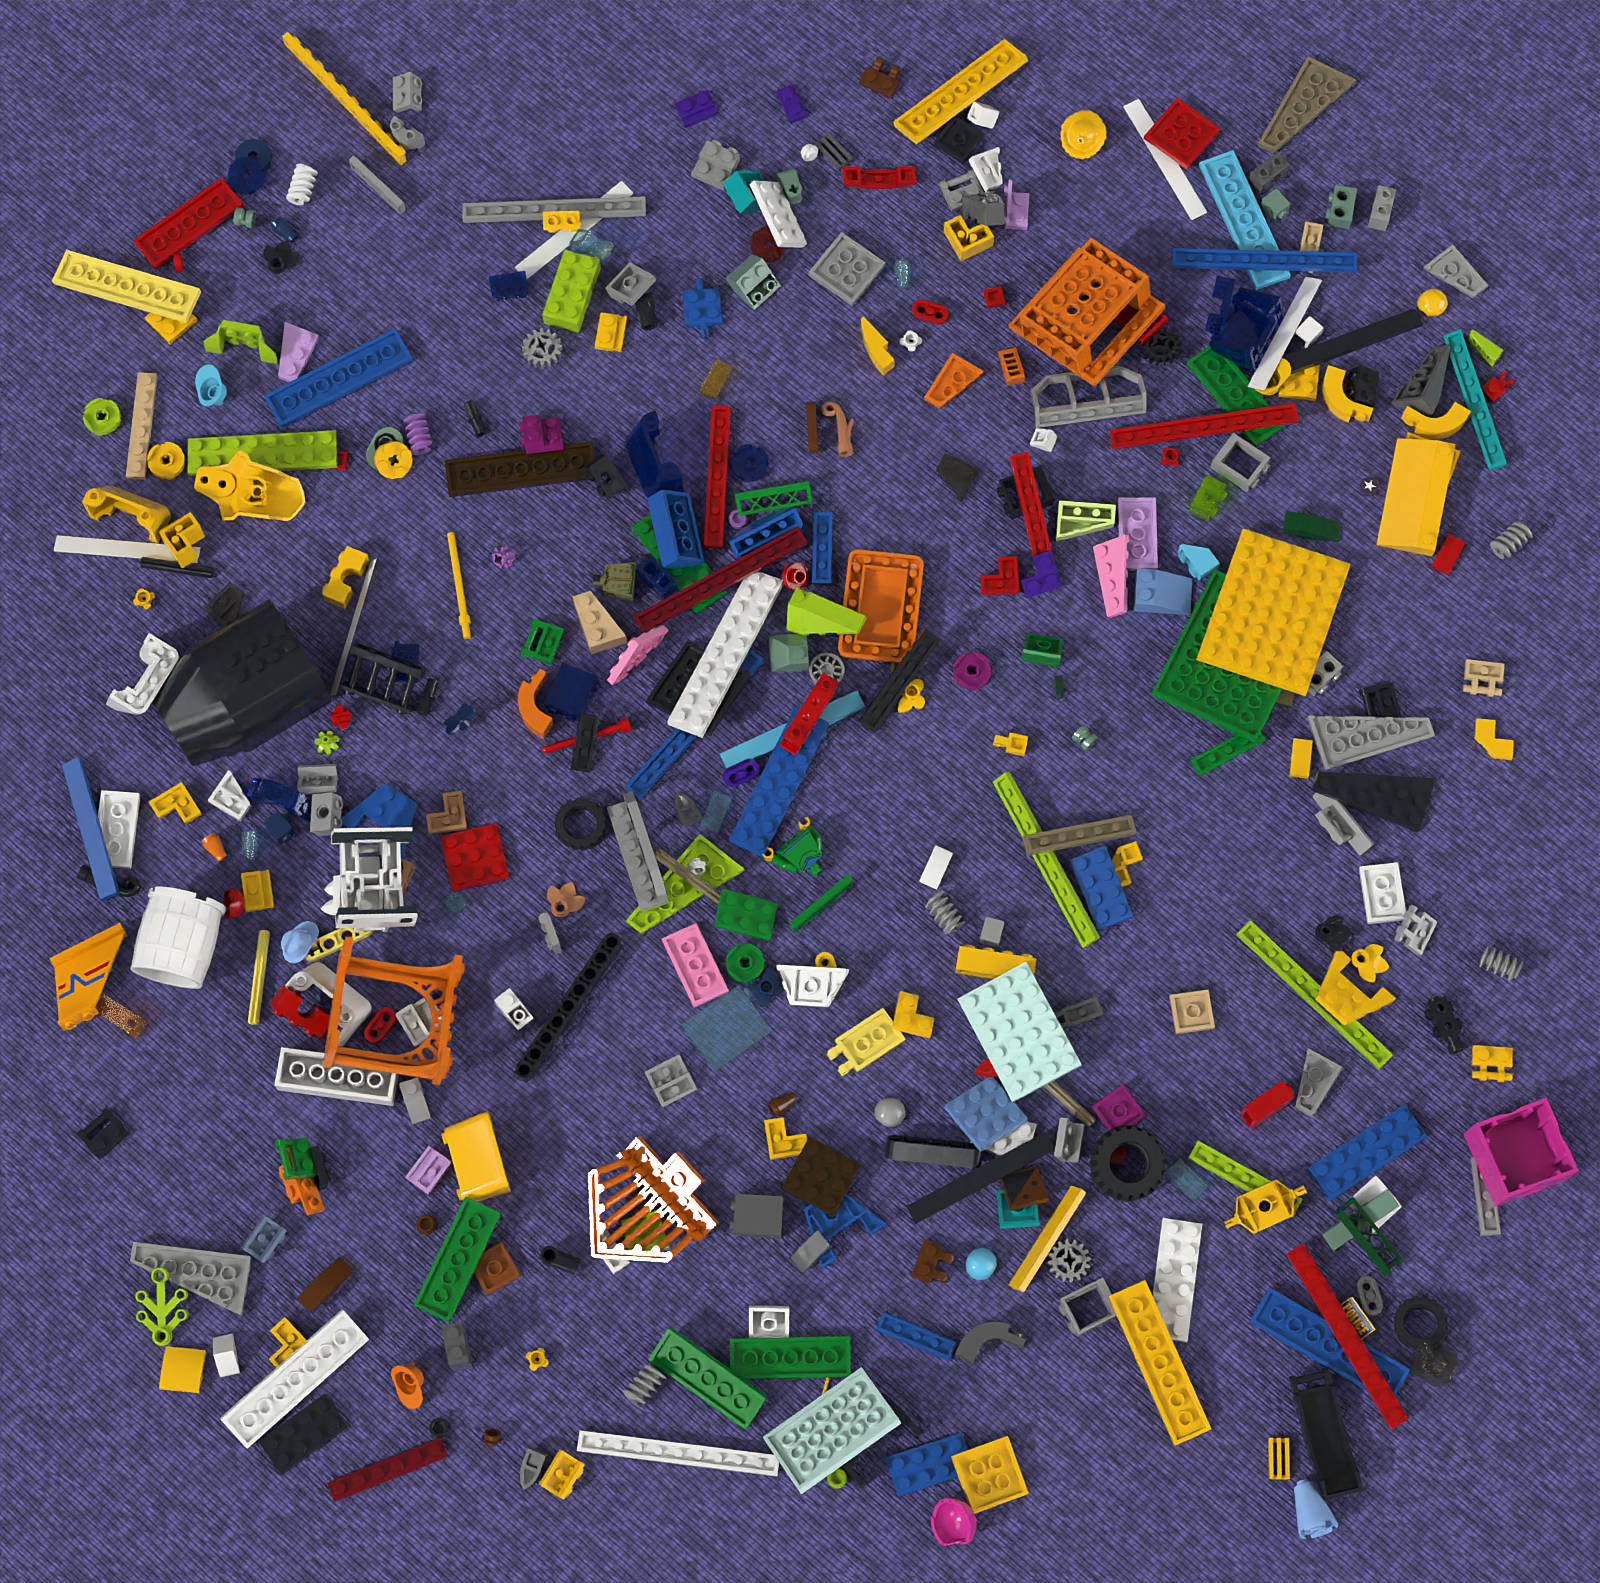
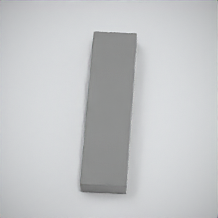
(377, 185)
(1487, 1212)

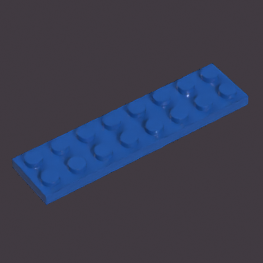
(338, 378)
(775, 791)
(1314, 1339)

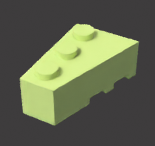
(1083, 518)

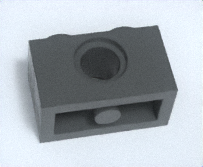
(1269, 173)

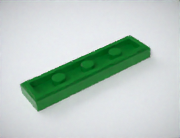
(1223, 753)
(821, 903)

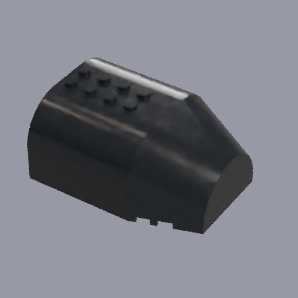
(239, 687)

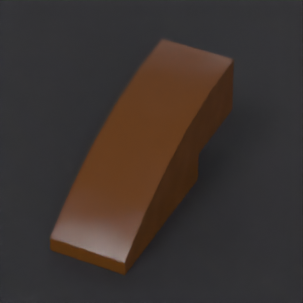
(325, 1284)

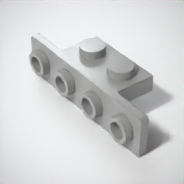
(1341, 824)

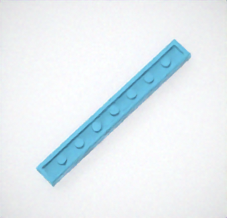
(766, 742)

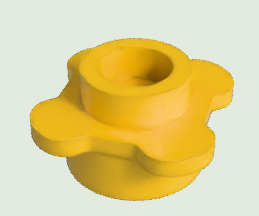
(141, 593)
(531, 1356)

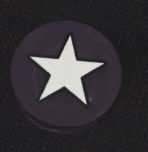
(1369, 486)

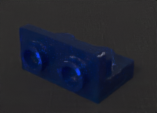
(407, 652)

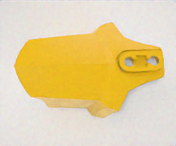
(251, 490)

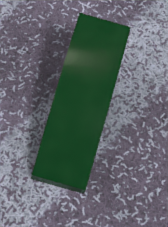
(1311, 526)

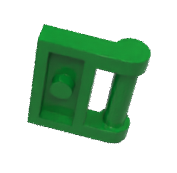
(547, 644)
(300, 1155)

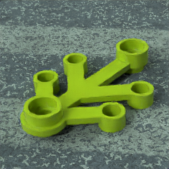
(162, 1309)

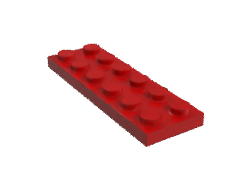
(188, 223)

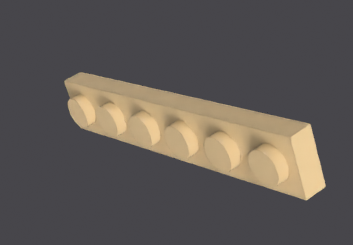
(141, 426)

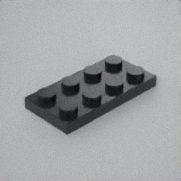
(303, 1434)

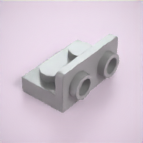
(1069, 1141)

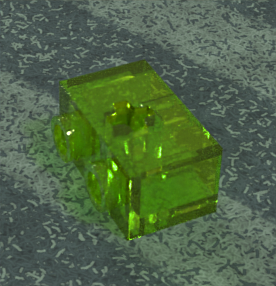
(1209, 488)

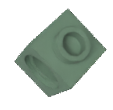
(1275, 205)

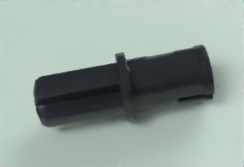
(474, 419)
(427, 697)

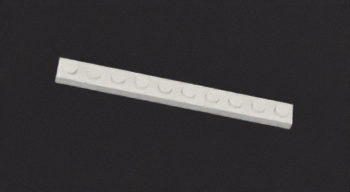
(678, 1453)

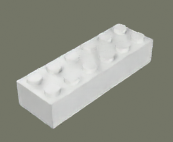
(304, 1073)

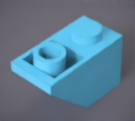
(1199, 560)

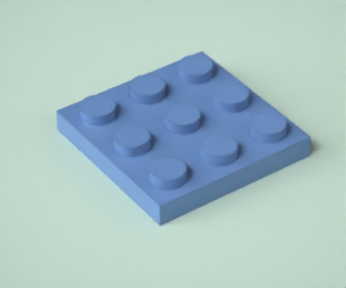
(985, 1113)

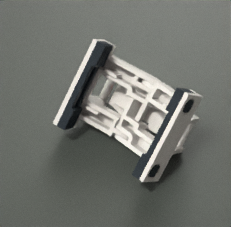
(364, 904)

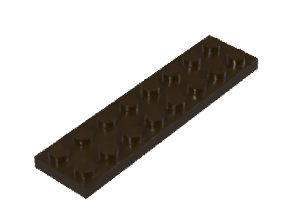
(517, 469)

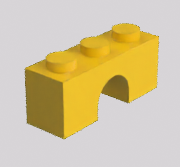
(350, 562)

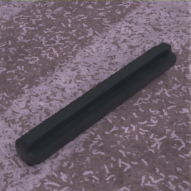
(171, 566)

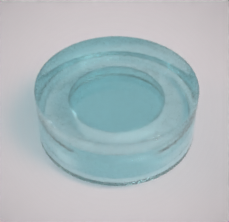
(455, 903)

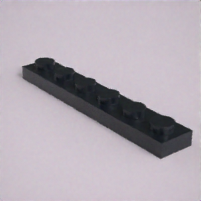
(899, 680)

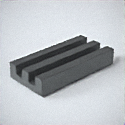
(829, 137)

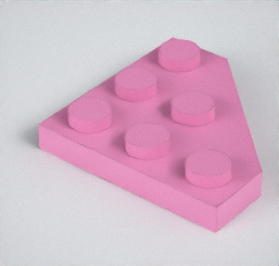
(636, 652)

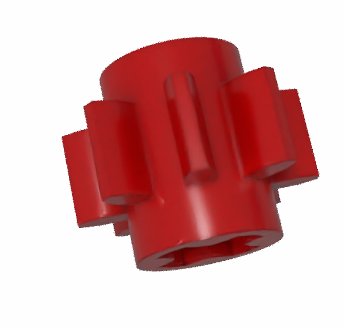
(341, 716)

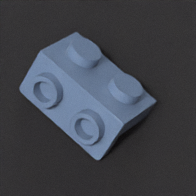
(264, 1239)

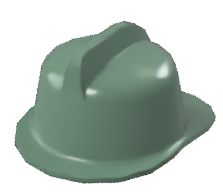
(381, 437)

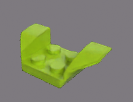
(240, 333)

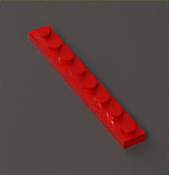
(717, 477)

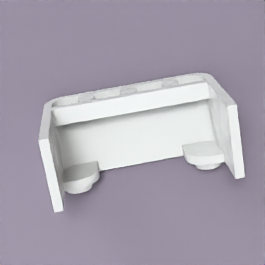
(354, 1007)

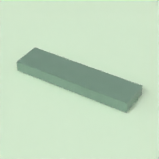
(1375, 1208)

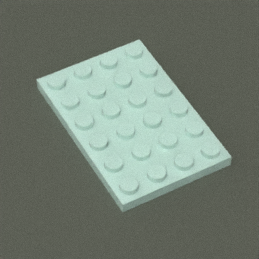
(1019, 1032)
(831, 1430)

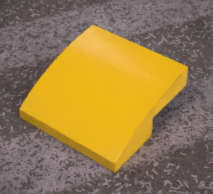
(182, 1369)

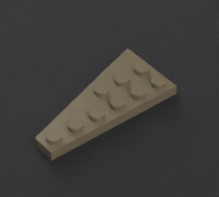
(1307, 97)

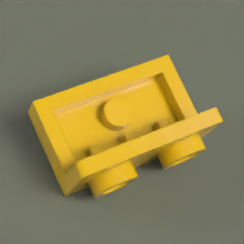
(561, 220)
(562, 1474)

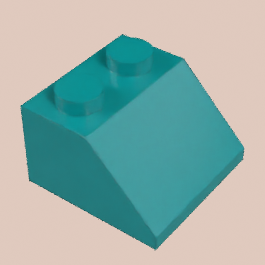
(741, 192)

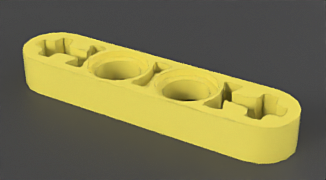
(337, 937)

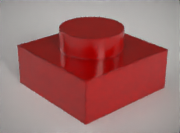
(994, 297)

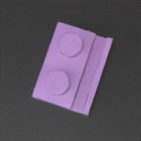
(428, 1170)

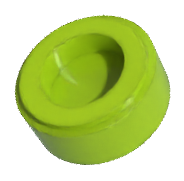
(837, 1478)

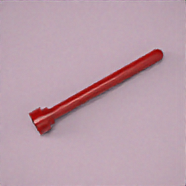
(622, 726)

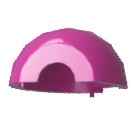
(953, 1522)

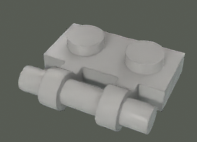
(1420, 932)

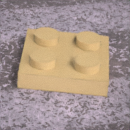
(1192, 1011)

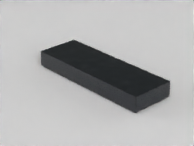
(584, 742)

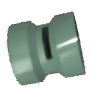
(244, 217)
(1084, 737)

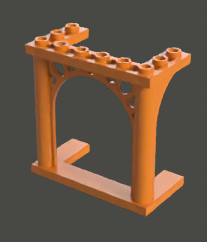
(438, 978)

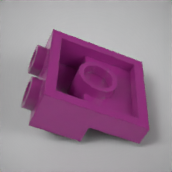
(541, 434)

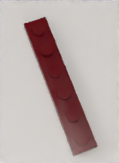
(387, 1470)

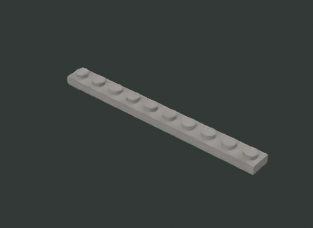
(534, 209)

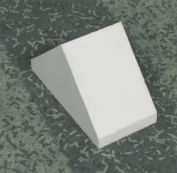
(225, 1355)

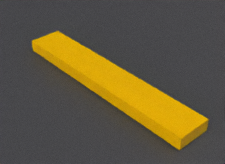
(1047, 1238)

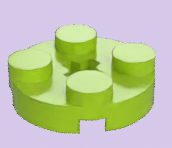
(103, 406)

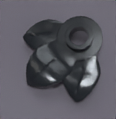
(280, 255)
(1336, 933)

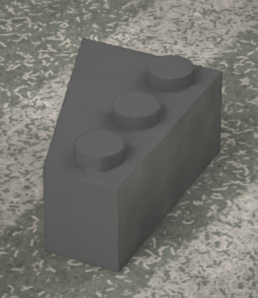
(985, 208)

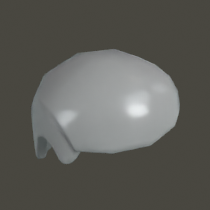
(889, 1112)

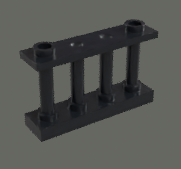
(396, 666)

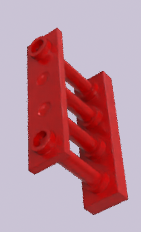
(809, 714)

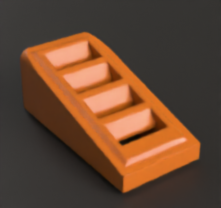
(1013, 379)

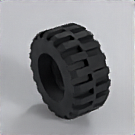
(1152, 1152)

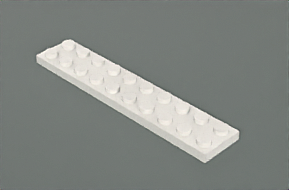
(725, 653)

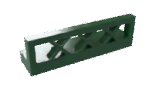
(1364, 1243)

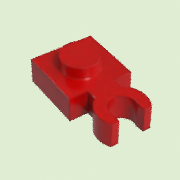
(1496, 388)

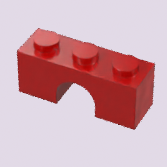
(287, 1002)

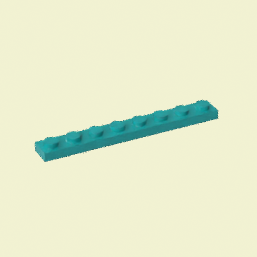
(1475, 400)

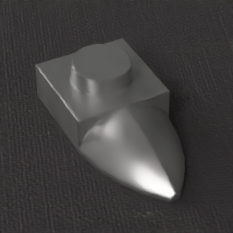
(687, 810)

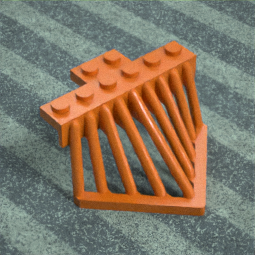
(670, 1184)

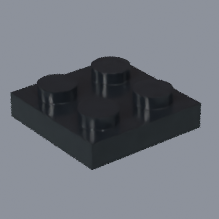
(958, 139)

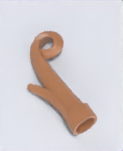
(844, 431)

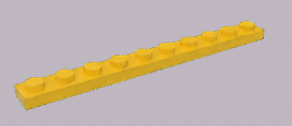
(341, 95)

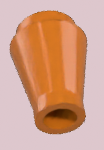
(214, 846)

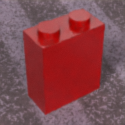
(1267, 1104)

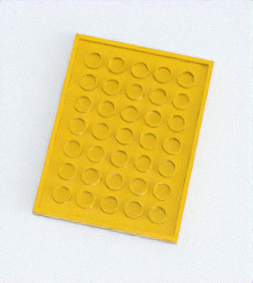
(1273, 612)

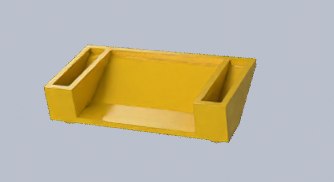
(1416, 495)

